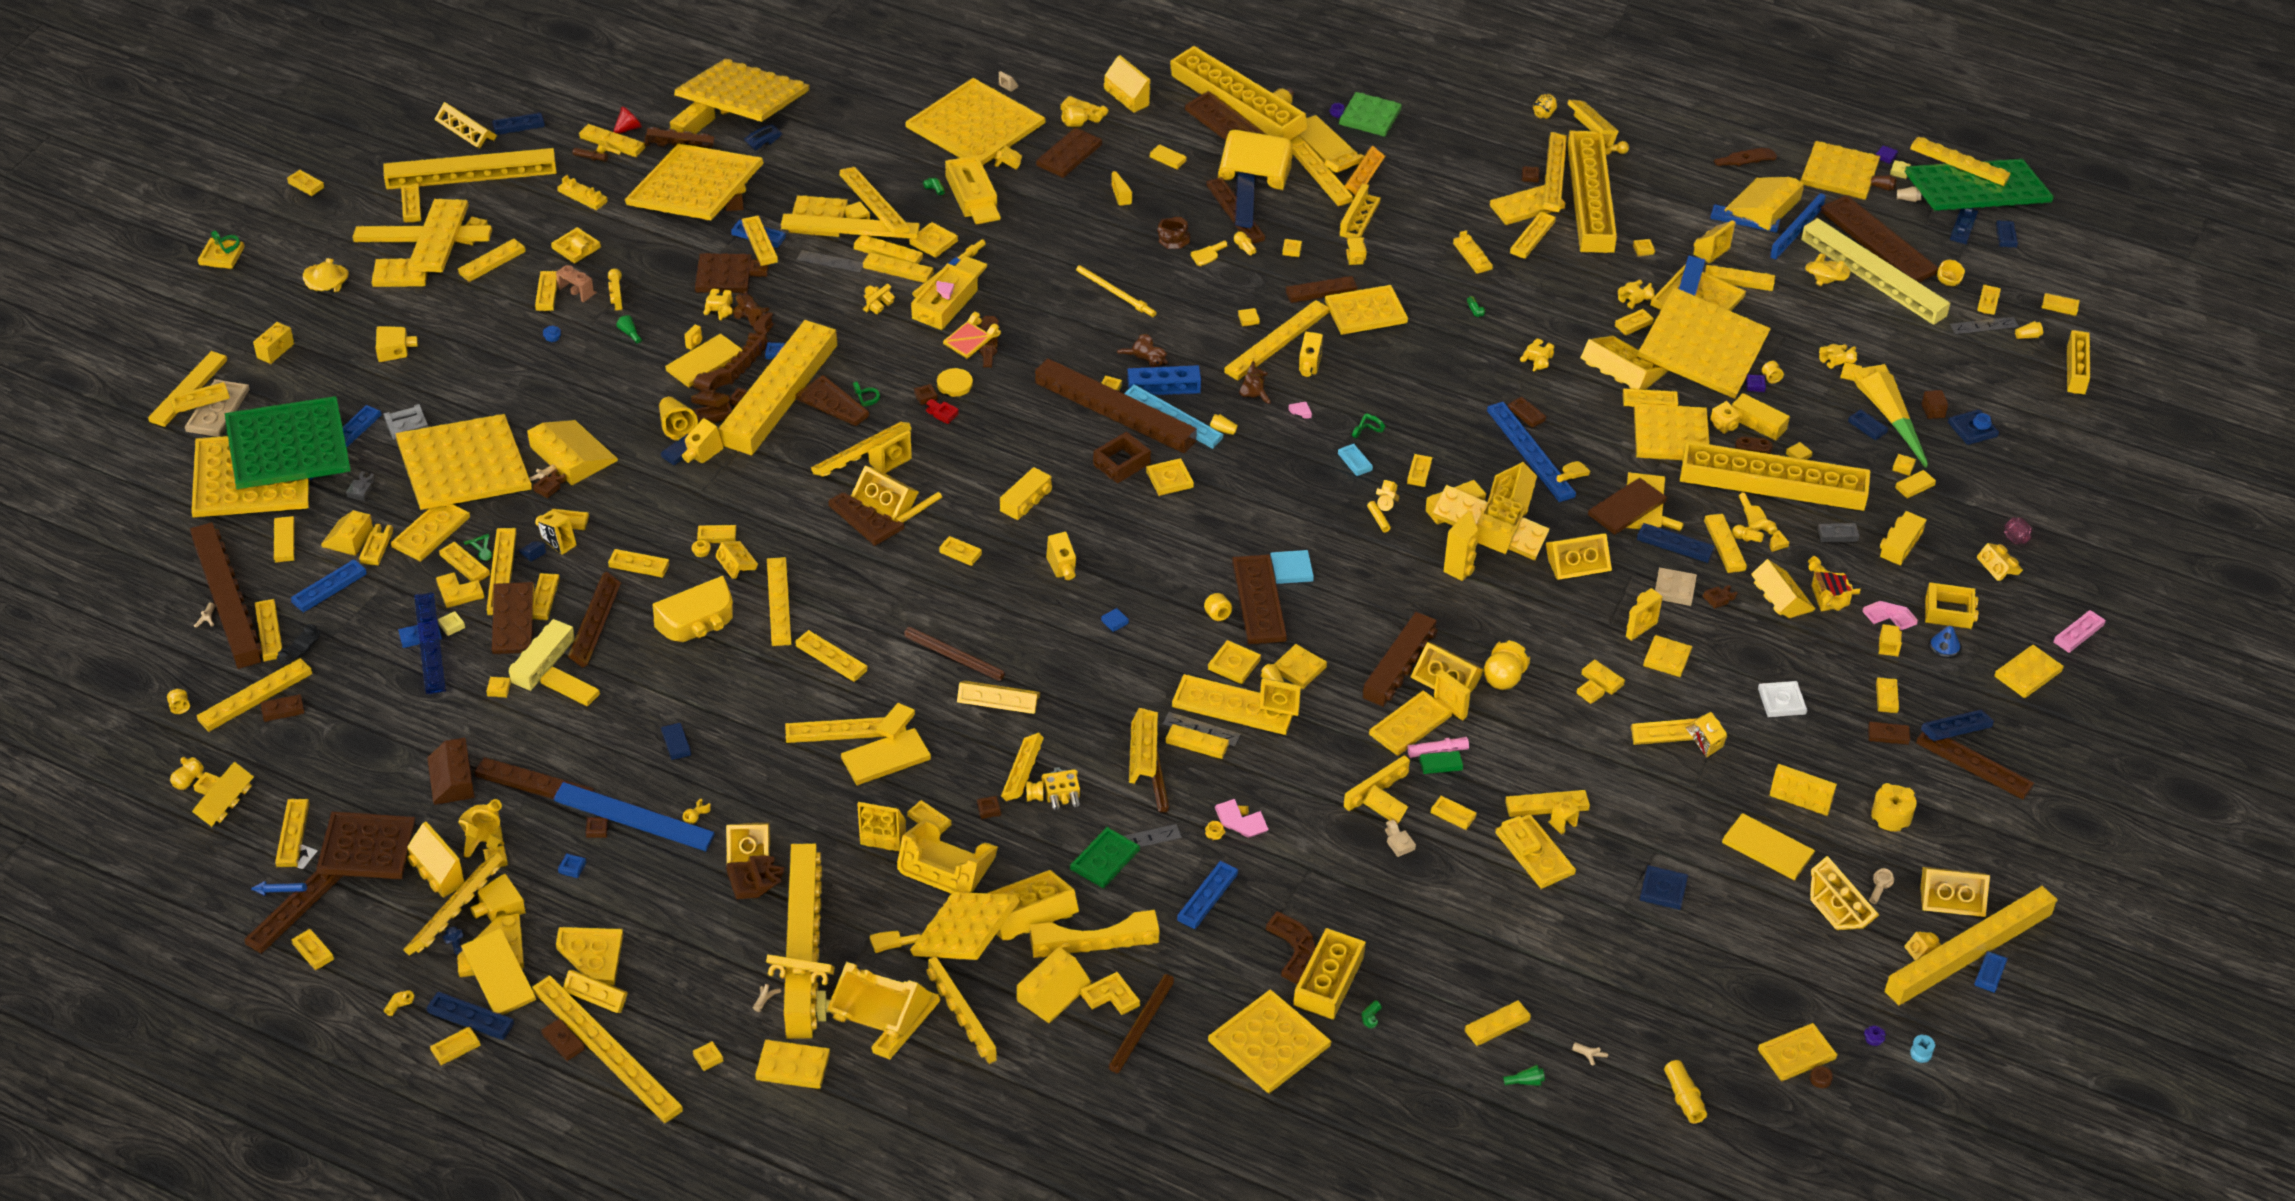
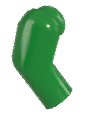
(934, 183)
(1476, 310)
(1368, 1014)

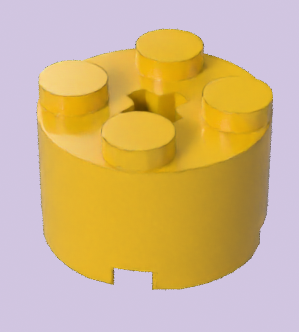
(1893, 807)

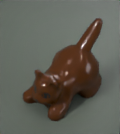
(748, 308)
(1144, 349)
(1253, 384)

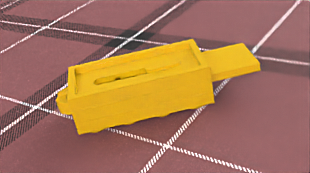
(972, 189)
(937, 311)

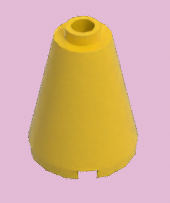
(676, 418)

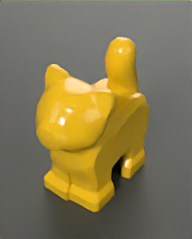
(1635, 293)
(719, 303)
(1538, 354)
(1837, 355)

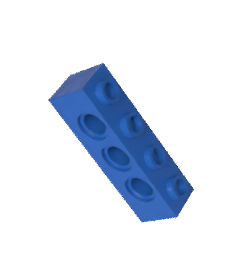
(1166, 379)

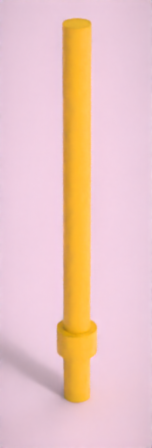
(970, 252)
(1139, 305)

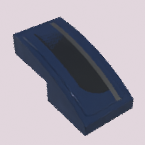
(761, 136)

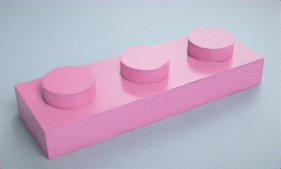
(2079, 631)

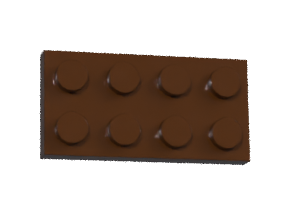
(1069, 152)
(512, 617)

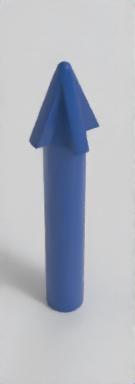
(262, 888)

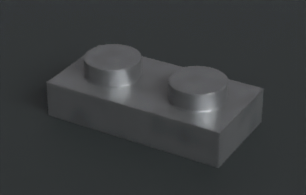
(1838, 532)

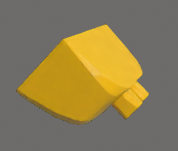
(694, 611)

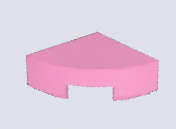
(945, 289)
(1300, 409)

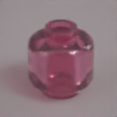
(2018, 530)

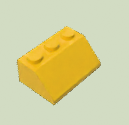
(1127, 84)
(1515, 484)
(884, 493)
(1461, 547)
(1579, 556)
(1781, 590)
(1437, 658)
(435, 861)
(1954, 891)
(1052, 985)

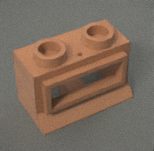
(580, 280)

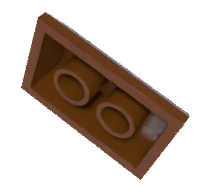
(450, 772)

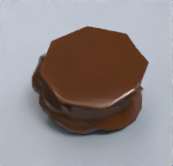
(1173, 233)

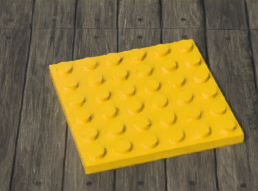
(742, 90)
(975, 121)
(694, 181)
(1703, 342)
(462, 461)
(216, 489)

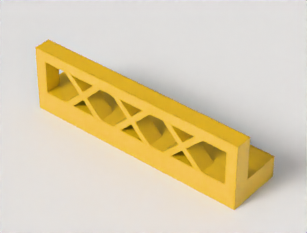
(462, 118)
(1594, 121)
(1354, 213)
(998, 696)
(1143, 744)

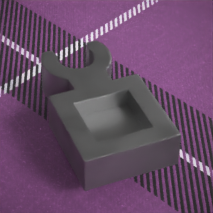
(360, 488)

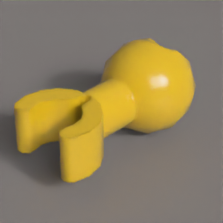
(1622, 148)
(691, 815)

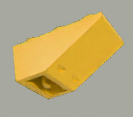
(1499, 522)
(881, 826)

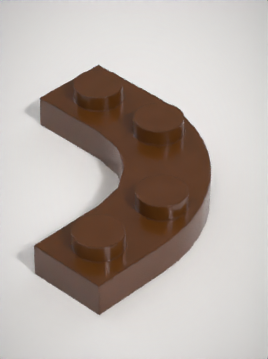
(1300, 940)

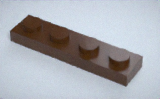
(1320, 289)

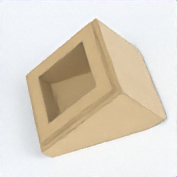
(1007, 82)

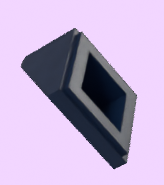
(533, 550)

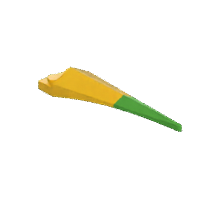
(1883, 392)

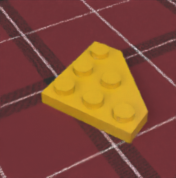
(512, 930)
(592, 951)

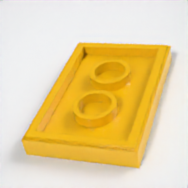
(1797, 1052)

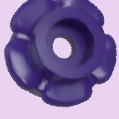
(1337, 110)
(1873, 1039)

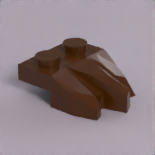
(753, 877)

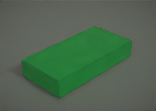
(1441, 762)

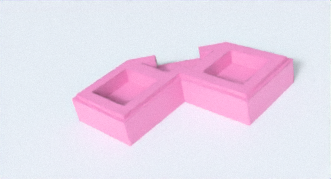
(1898, 614)
(1232, 819)

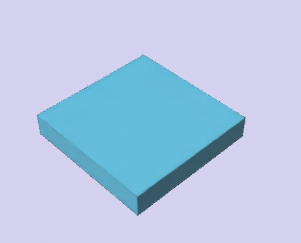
(1291, 567)

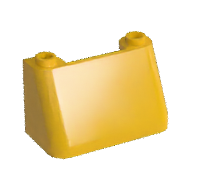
(1257, 155)
(941, 864)
(877, 1001)

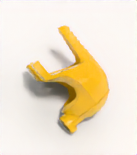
(482, 825)

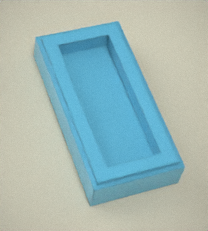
(1355, 459)

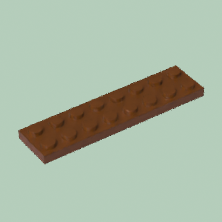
(1878, 238)

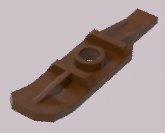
(1746, 157)
(990, 348)

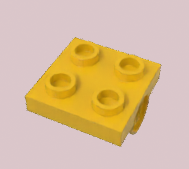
(576, 245)

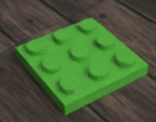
(1370, 114)

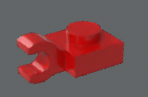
(943, 412)

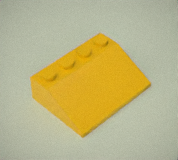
(1767, 200)
(1621, 361)
(570, 449)
(1042, 900)

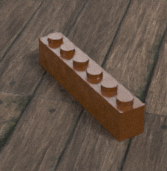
(1399, 659)

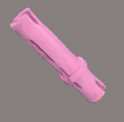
(1445, 745)

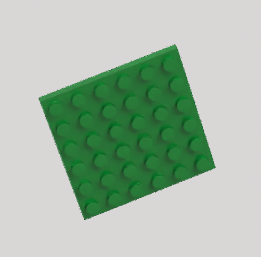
(286, 442)

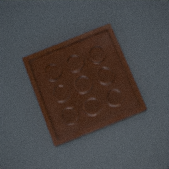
(366, 845)

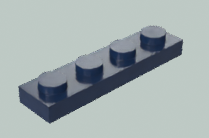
(1675, 542)
(1957, 725)
(470, 1015)

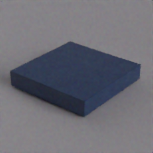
(1967, 431)
(1663, 887)

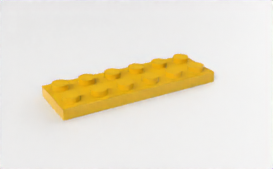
(438, 235)
(1455, 504)
(1228, 704)
(452, 906)

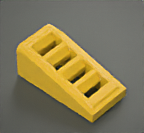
(1121, 190)

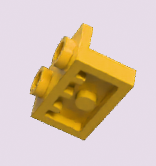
(735, 557)

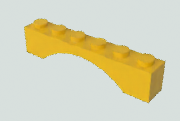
(1135, 930)

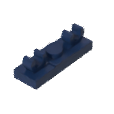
(1964, 225)

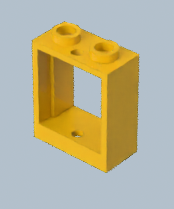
(1951, 594)

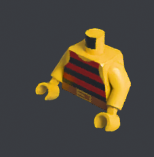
(1831, 588)

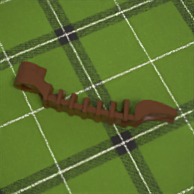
(754, 346)

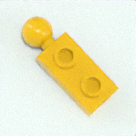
(615, 276)

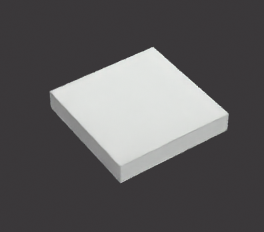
(1782, 699)

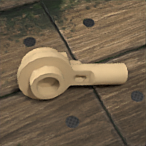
(1883, 879)

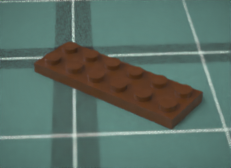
(1219, 116)
(1259, 599)

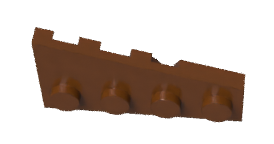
(671, 136)
(832, 400)
(865, 519)

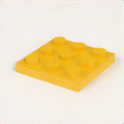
(819, 207)

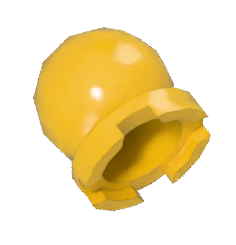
(1506, 665)

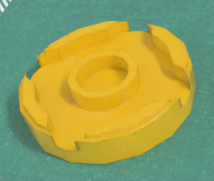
(954, 382)

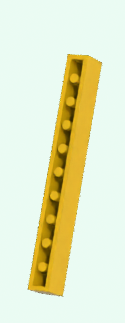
(470, 168)
(1970, 945)

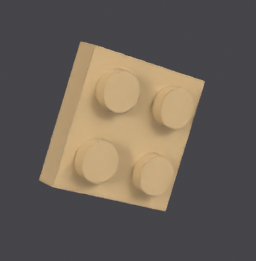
(1676, 586)

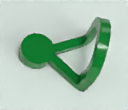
(218, 240)
(858, 392)
(1358, 429)
(484, 554)

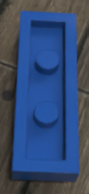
(776, 237)

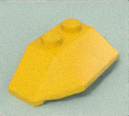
(1839, 898)

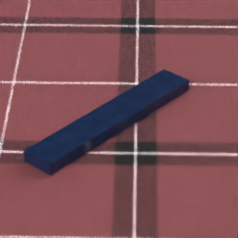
(1244, 200)

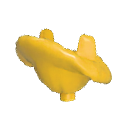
(1827, 271)
(325, 276)

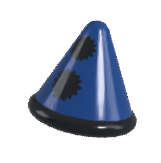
(1945, 643)

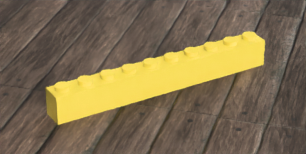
(1876, 271)

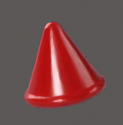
(626, 121)

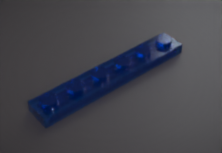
(429, 643)

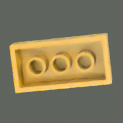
(1329, 973)

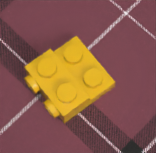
(1644, 614)

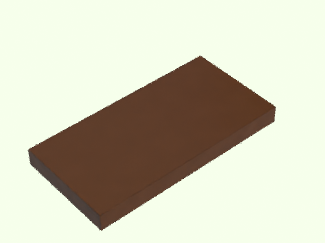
(1627, 506)

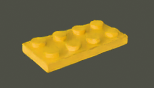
(1521, 205)

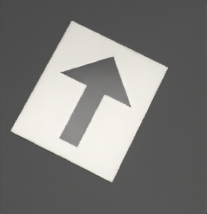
(305, 856)

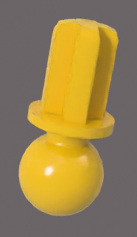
(1244, 243)
(1747, 534)

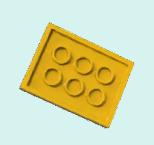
(1366, 309)

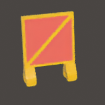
(969, 337)

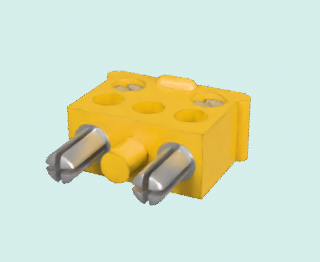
(1061, 787)

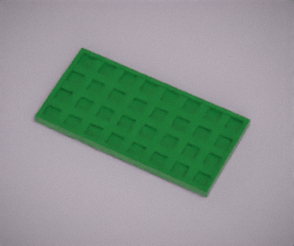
(1954, 188)

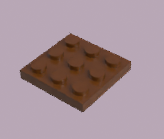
(723, 272)

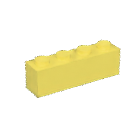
(541, 654)

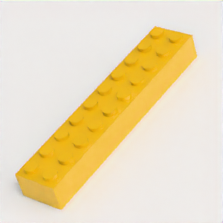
(1241, 94)
(1591, 192)
(777, 387)
(1775, 475)
(802, 939)

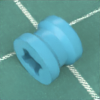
(1922, 1048)

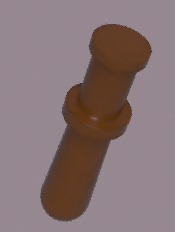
(589, 154)

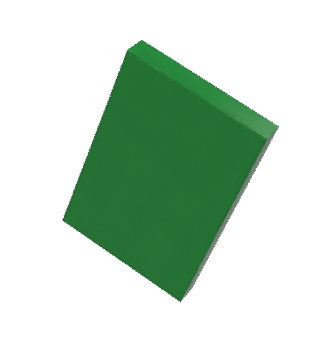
(1105, 857)

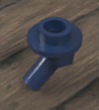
(453, 936)

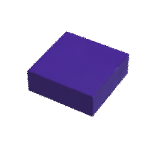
(1887, 154)
(1755, 383)

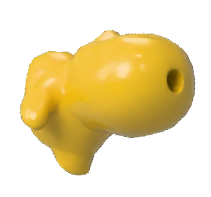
(185, 775)

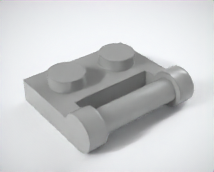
(411, 423)

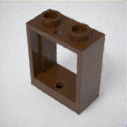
(1140, 457)

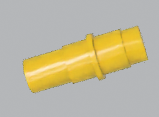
(1685, 1092)

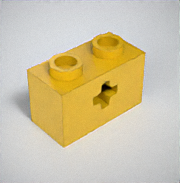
(273, 342)

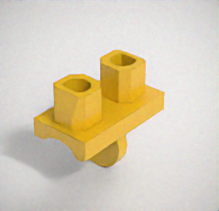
(875, 296)
(1387, 495)

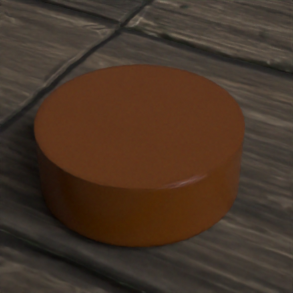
(1821, 1077)

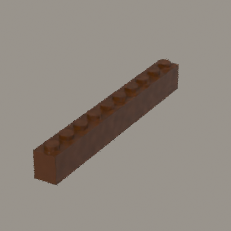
(1116, 405)
(225, 595)

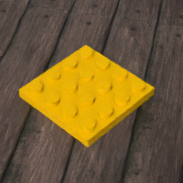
(1840, 170)
(1709, 289)
(1664, 430)
(965, 925)
(1269, 1041)

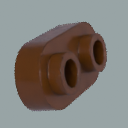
(1754, 444)

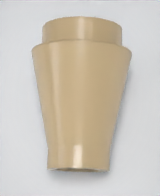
(1909, 194)

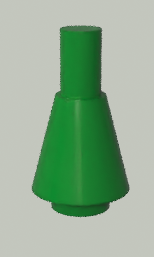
(626, 325)
(1530, 1076)

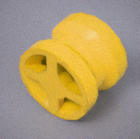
(1772, 372)
(178, 701)
(1034, 791)

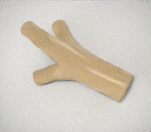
(541, 473)
(206, 615)
(764, 996)
(1589, 1052)

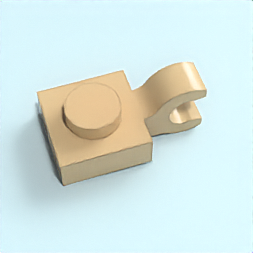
(1399, 841)

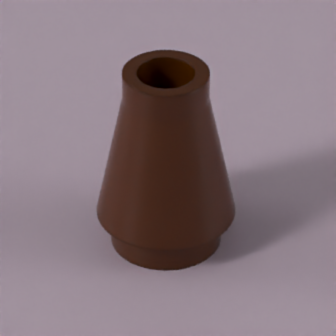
(1884, 182)

